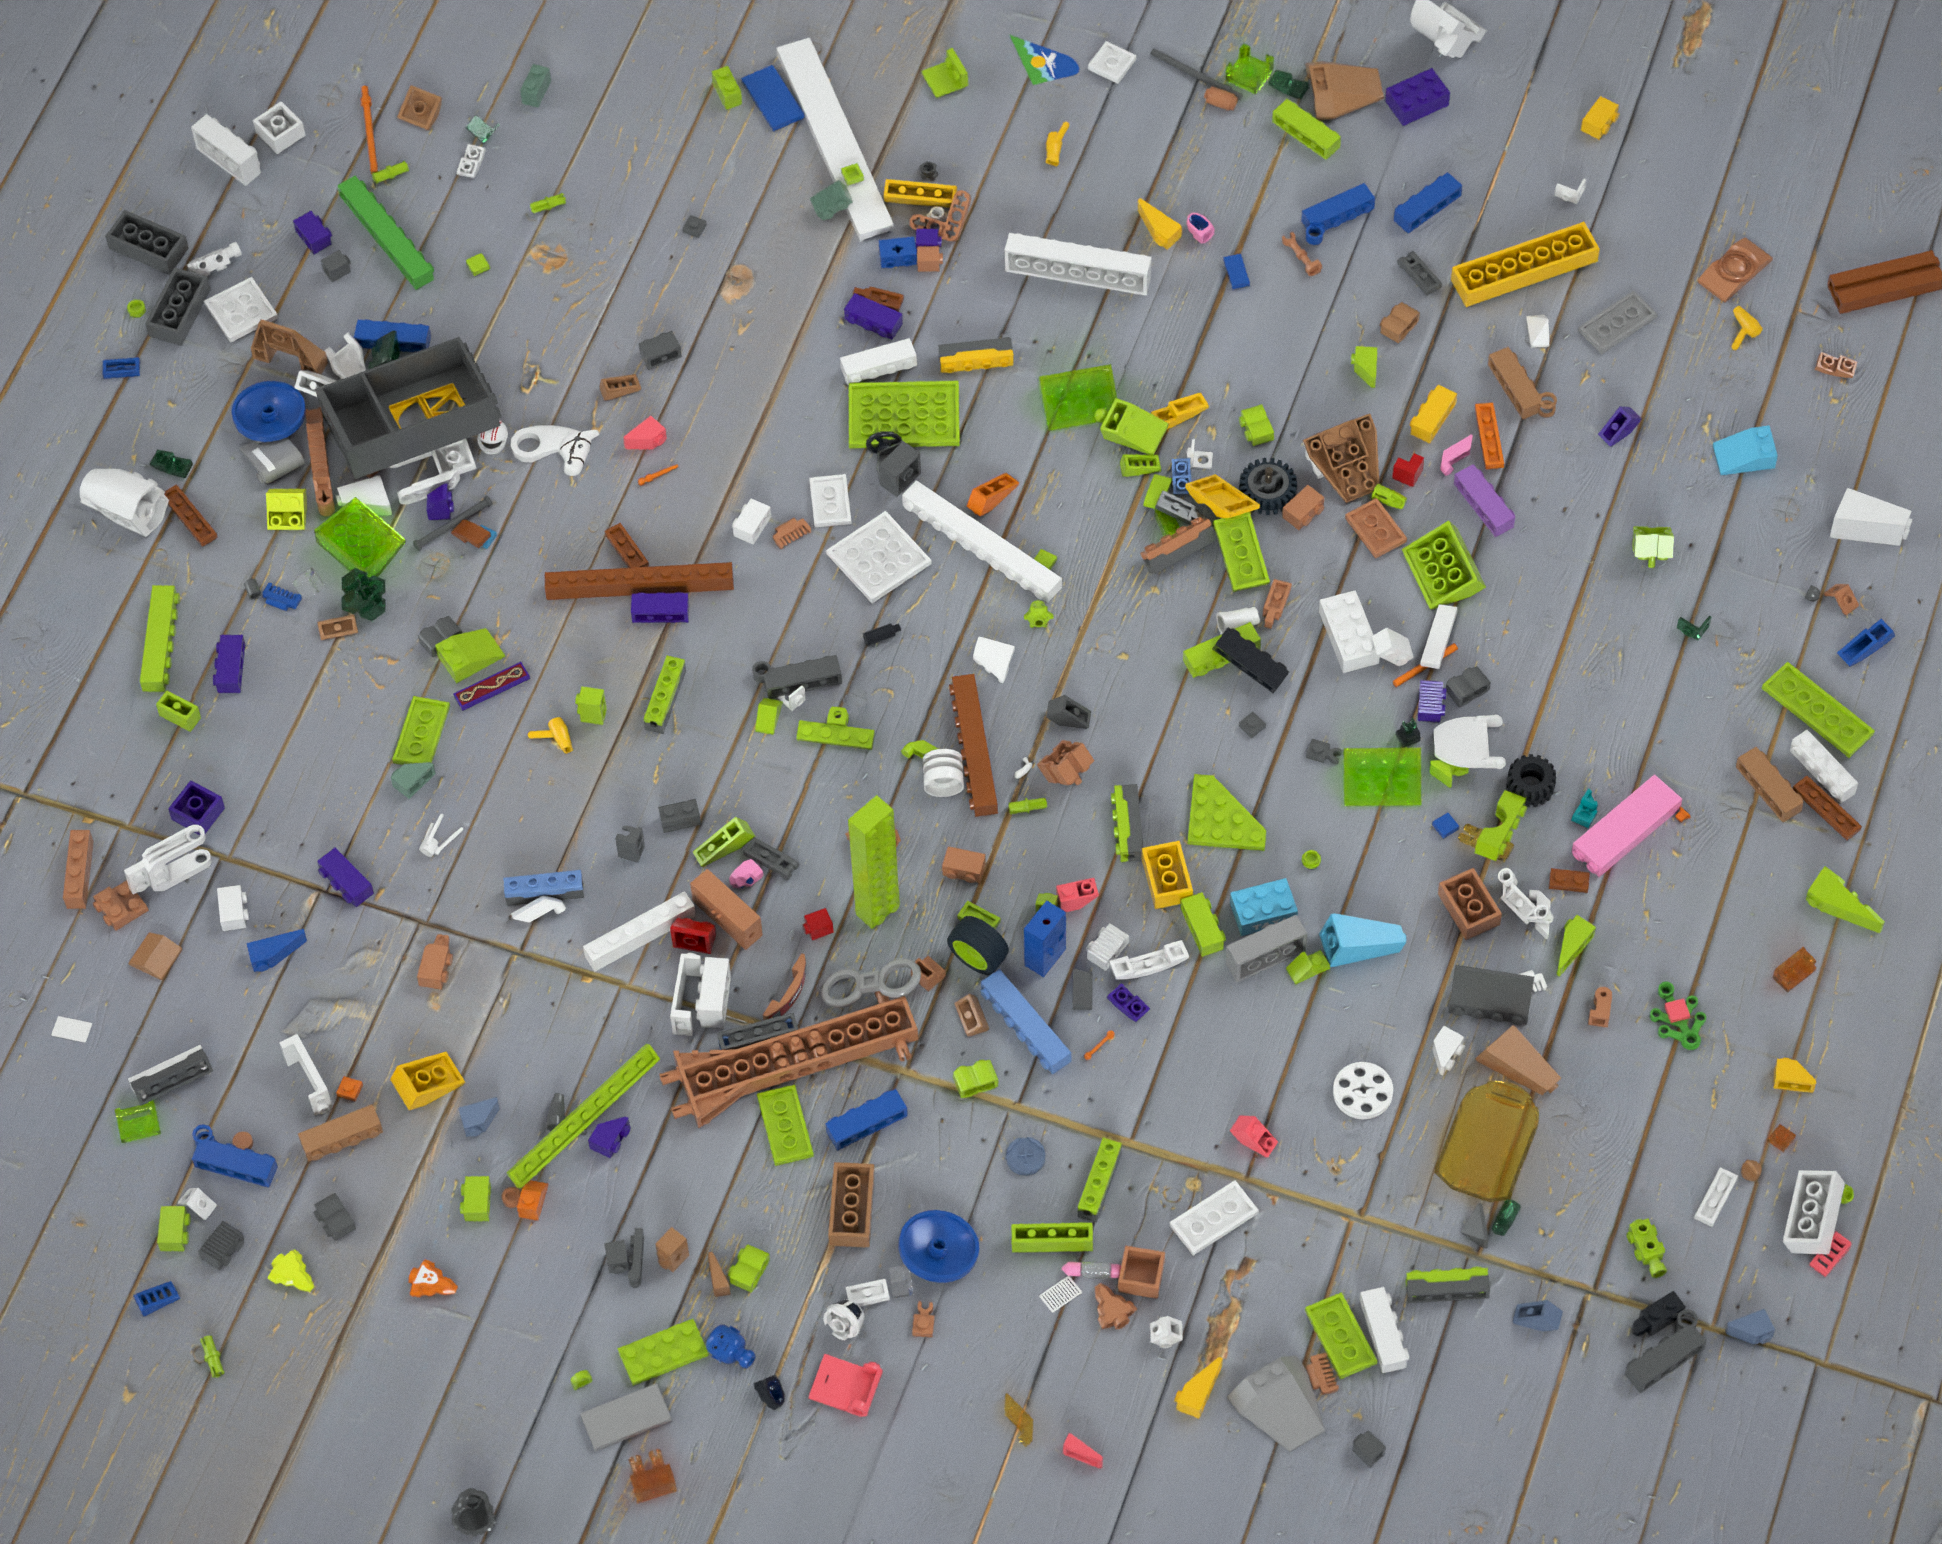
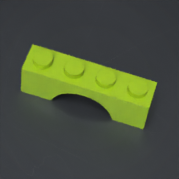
(1493, 840)

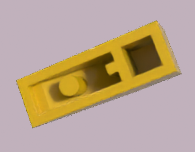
(1161, 227)
(1198, 1389)

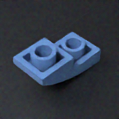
(1180, 475)

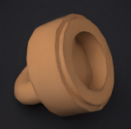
(1751, 1170)

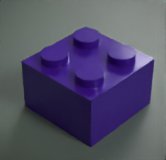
(196, 807)

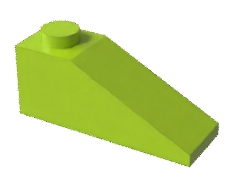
(724, 841)
(1576, 937)

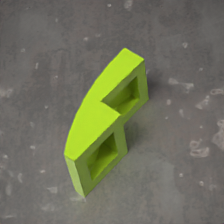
(1157, 485)

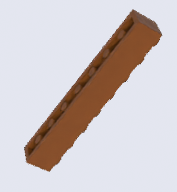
(974, 745)

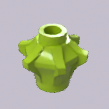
(1038, 614)

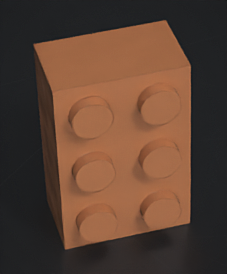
(1469, 903)

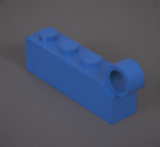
(1336, 211)

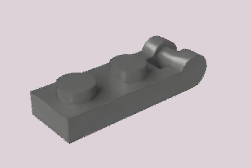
(1419, 273)
(771, 858)
(636, 1258)

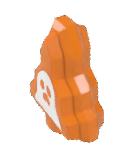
(429, 1281)

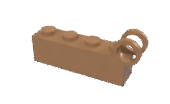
(1518, 386)

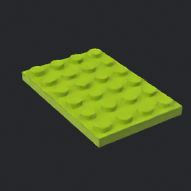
(917, 411)

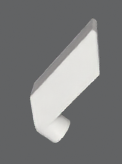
(1538, 897)
(538, 908)

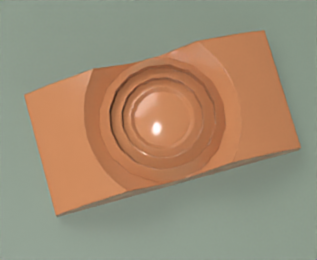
(1734, 269)

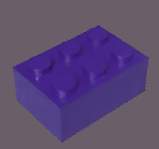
(1417, 96)

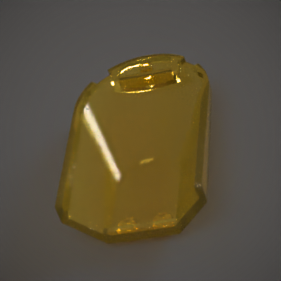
(1489, 1141)

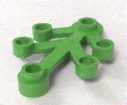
(1686, 1033)

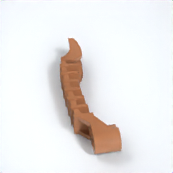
(319, 461)

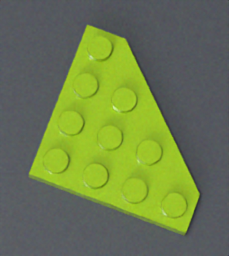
(1220, 819)

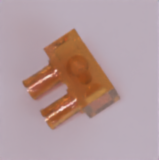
(652, 1482)

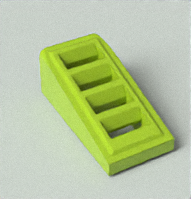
(1132, 470)

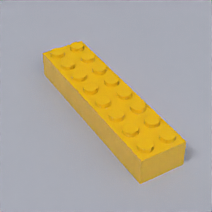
(1525, 264)

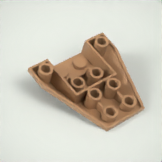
(1342, 88)
(1347, 456)

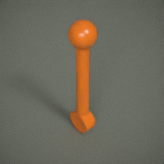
(1110, 1035)

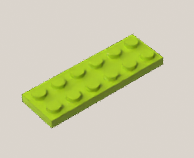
(1818, 709)

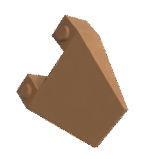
(274, 337)

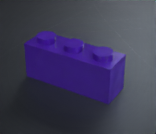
(873, 316)
(660, 608)
(229, 664)
(345, 877)

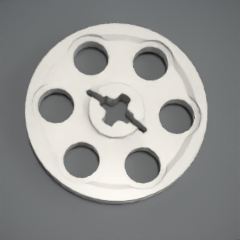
(1366, 1082)

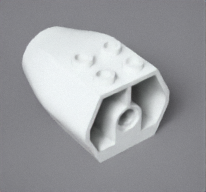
(125, 498)

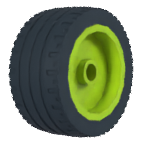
(978, 945)

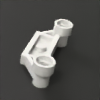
(1519, 902)

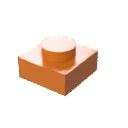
(349, 1088)

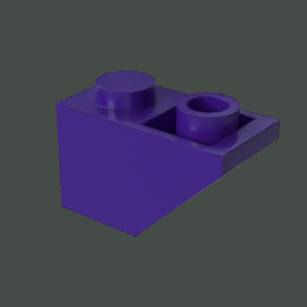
(440, 503)
(608, 1136)

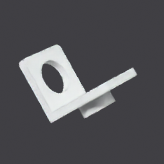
(1570, 194)
(1194, 455)
(795, 698)
(198, 1202)

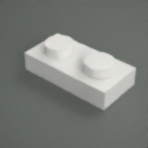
(868, 1292)

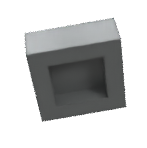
(694, 226)
(1252, 724)

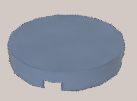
(1025, 1156)

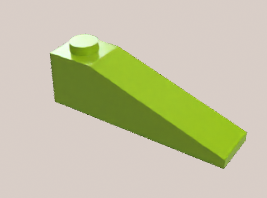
(1835, 899)

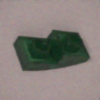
(168, 463)

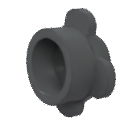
(928, 170)

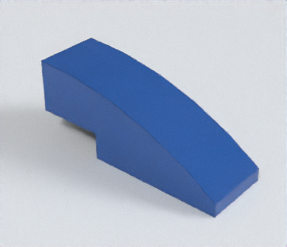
(1866, 643)

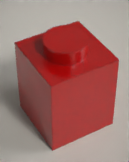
(818, 924)

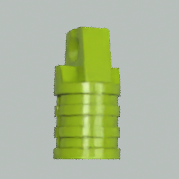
(1389, 497)

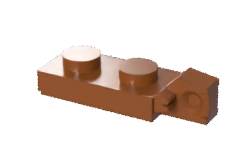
(883, 297)

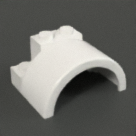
(1445, 27)

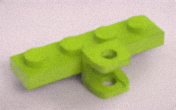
(836, 731)

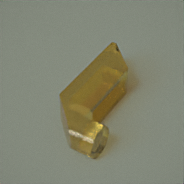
(1019, 1419)

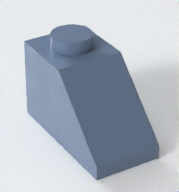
(478, 1116)
(1538, 1315)
(1752, 1328)

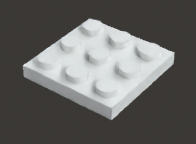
(240, 309)

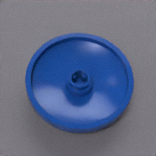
(268, 411)
(938, 1246)

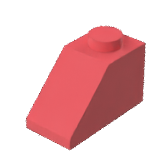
(646, 435)

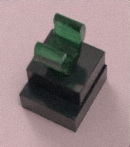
(1408, 733)

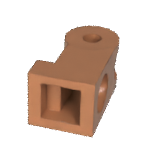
(1602, 1002)

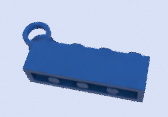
(232, 1161)

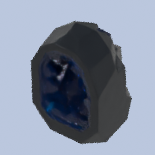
(770, 1392)

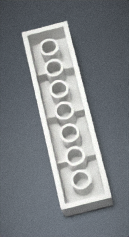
(1077, 263)

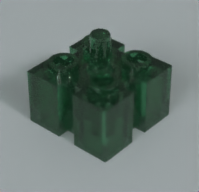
(363, 594)

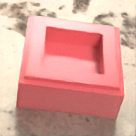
(1677, 1010)

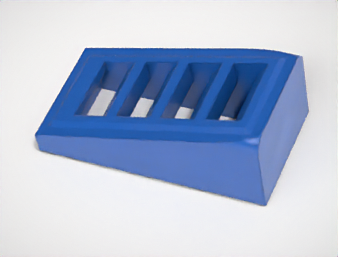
(158, 1304)

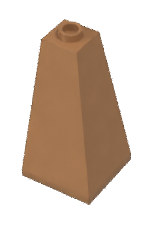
(1520, 1061)

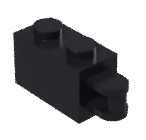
(1658, 1315)

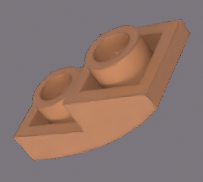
(1835, 366)

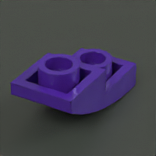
(1127, 1003)

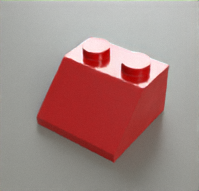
(693, 935)

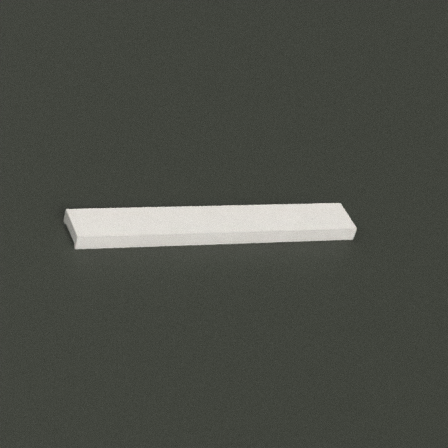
(833, 135)

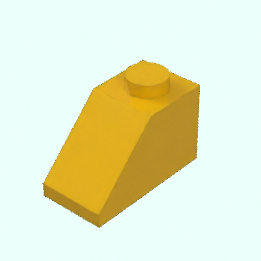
(1792, 1076)

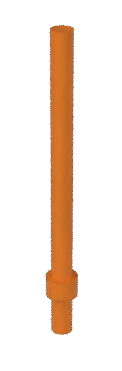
(366, 104)

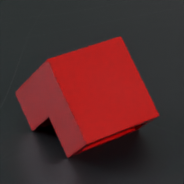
(1408, 471)

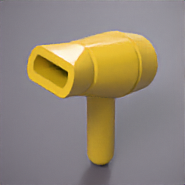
(1054, 144)
(1749, 326)
(558, 731)

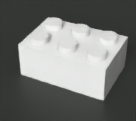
(713, 992)

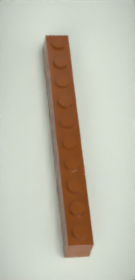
(639, 579)

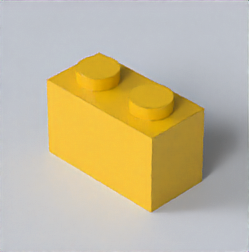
(1600, 118)

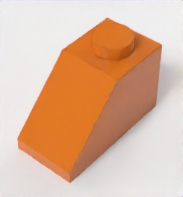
(532, 1200)

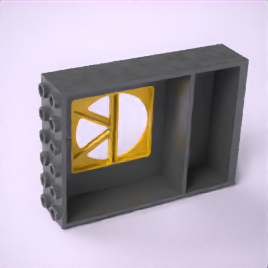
(367, 407)

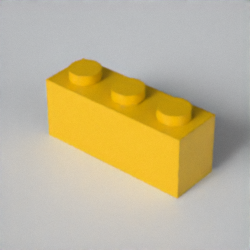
(1433, 413)

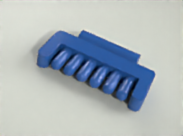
(279, 601)

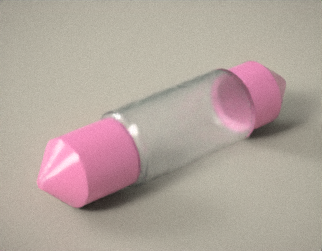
(1092, 1269)

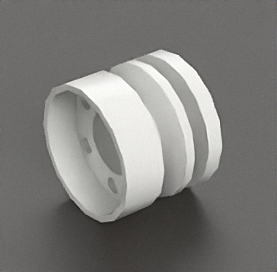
(943, 773)

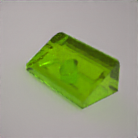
(1166, 523)

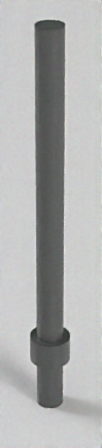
(1194, 73)

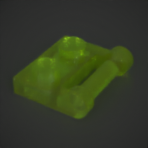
(138, 1127)

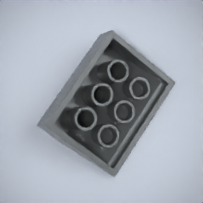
(1491, 994)

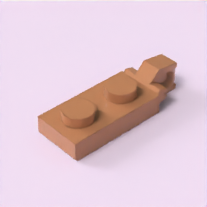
(1276, 601)

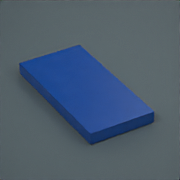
(772, 97)

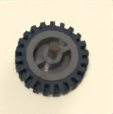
(1269, 484)

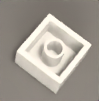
(279, 127)

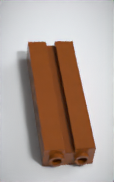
(1885, 282)

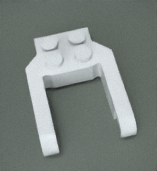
(450, 462)
(153, 869)

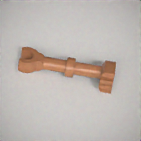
(1312, 268)

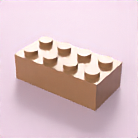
(851, 1204)

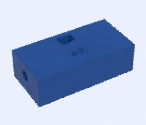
(1045, 938)

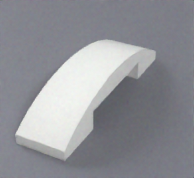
(1149, 963)

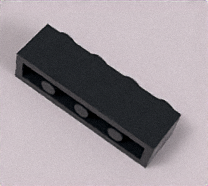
(1250, 659)

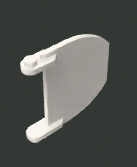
(1465, 742)

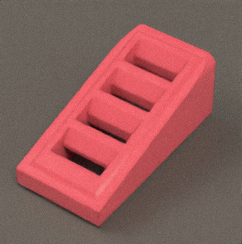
(1841, 1246)
(1080, 1451)

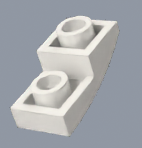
(471, 162)

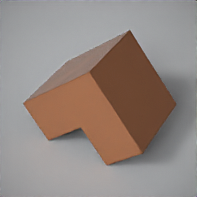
(930, 973)

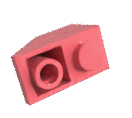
(1076, 894)
(1253, 1135)

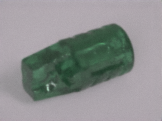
(1506, 1217)

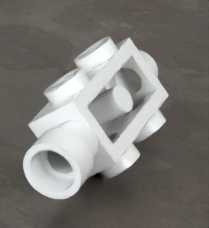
(210, 262)

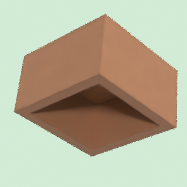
(1141, 1272)

